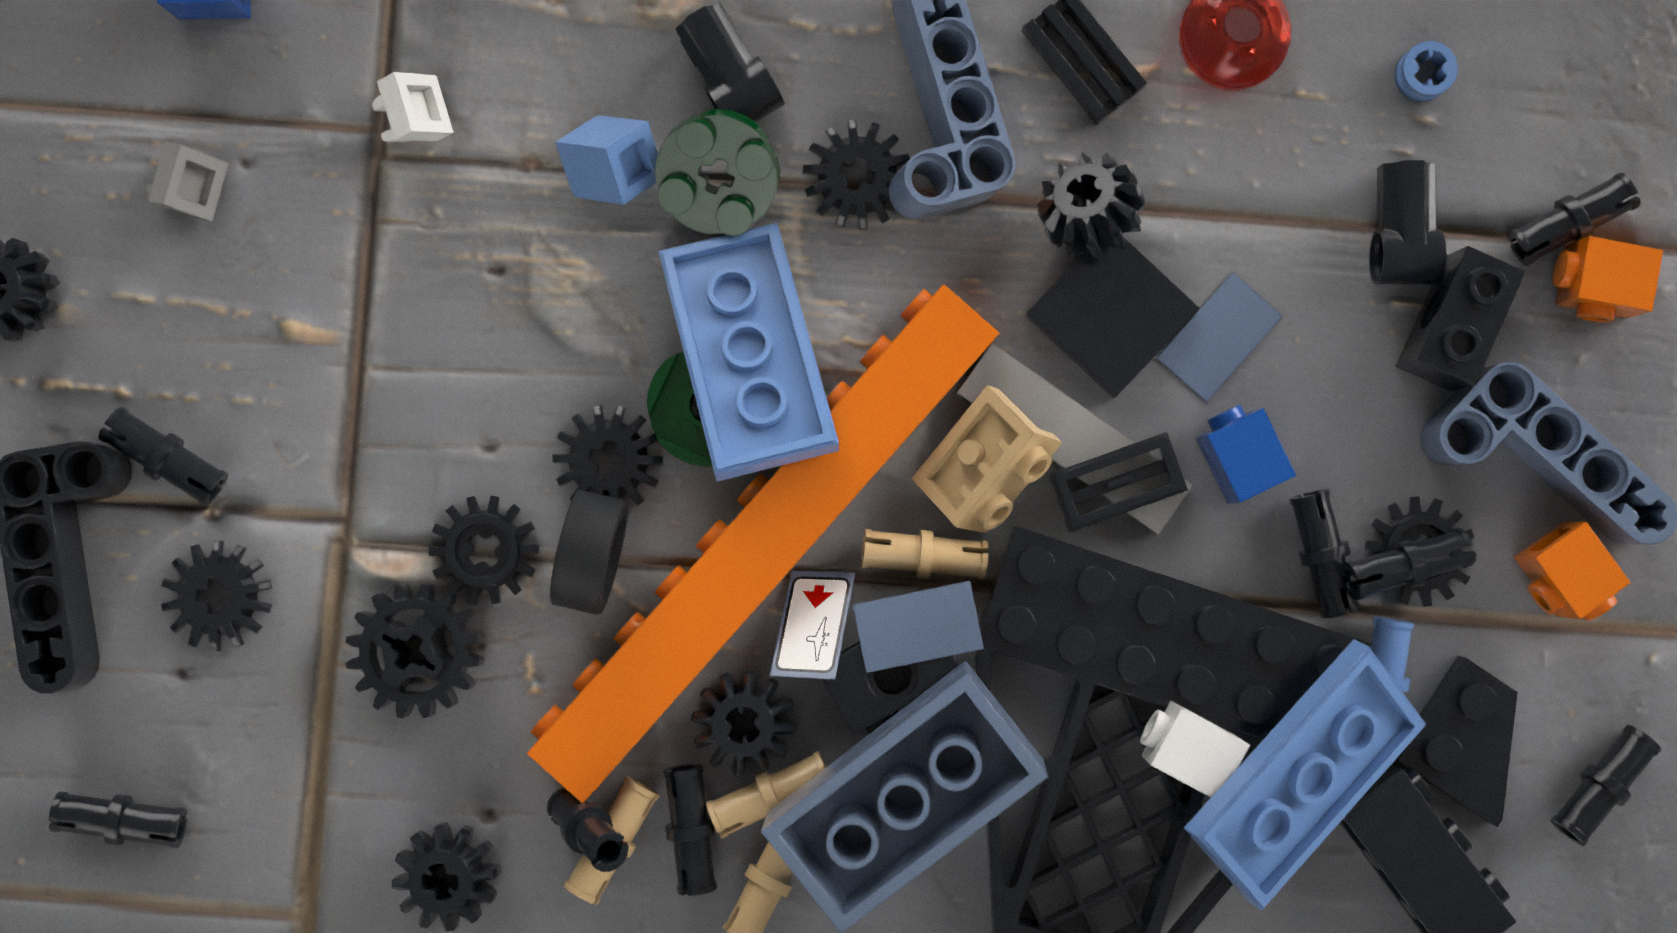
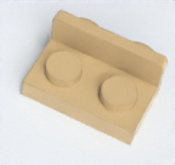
(985, 462)

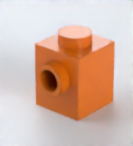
(1606, 278)
(1572, 572)

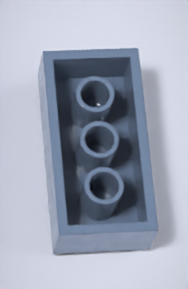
(903, 797)

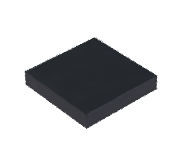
(1112, 314)

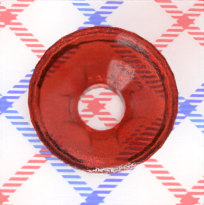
(1228, 62)

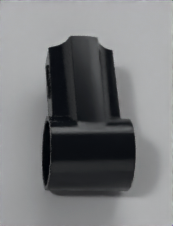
(731, 73)
(1407, 243)

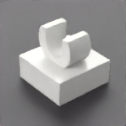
(413, 108)

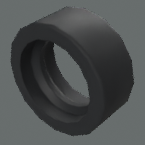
(588, 552)

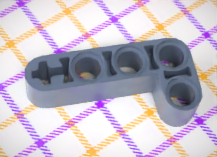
(937, 87)
(1562, 462)

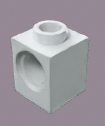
(1191, 748)

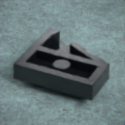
(1467, 739)

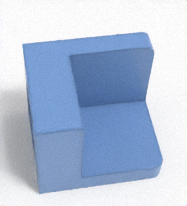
(609, 159)

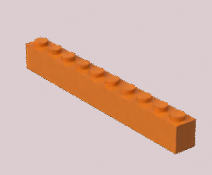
(759, 546)

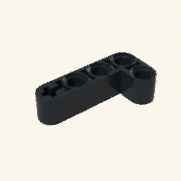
(62, 565)

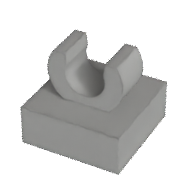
(187, 181)

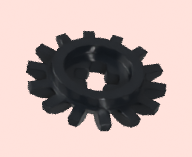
(834, 185)
(629, 445)
(1411, 527)
(459, 548)
(231, 614)

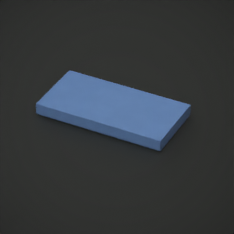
(748, 352)
(1306, 775)

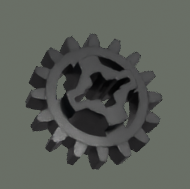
(399, 671)

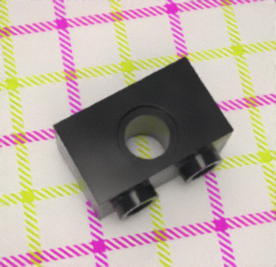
(1460, 319)
(869, 705)

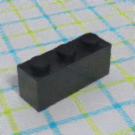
(1425, 858)

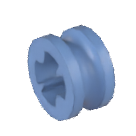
(1443, 75)

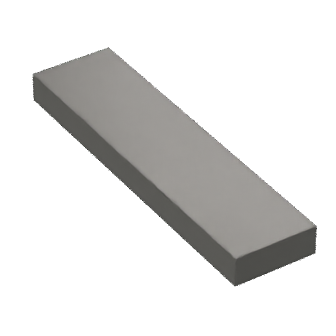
(1078, 429)

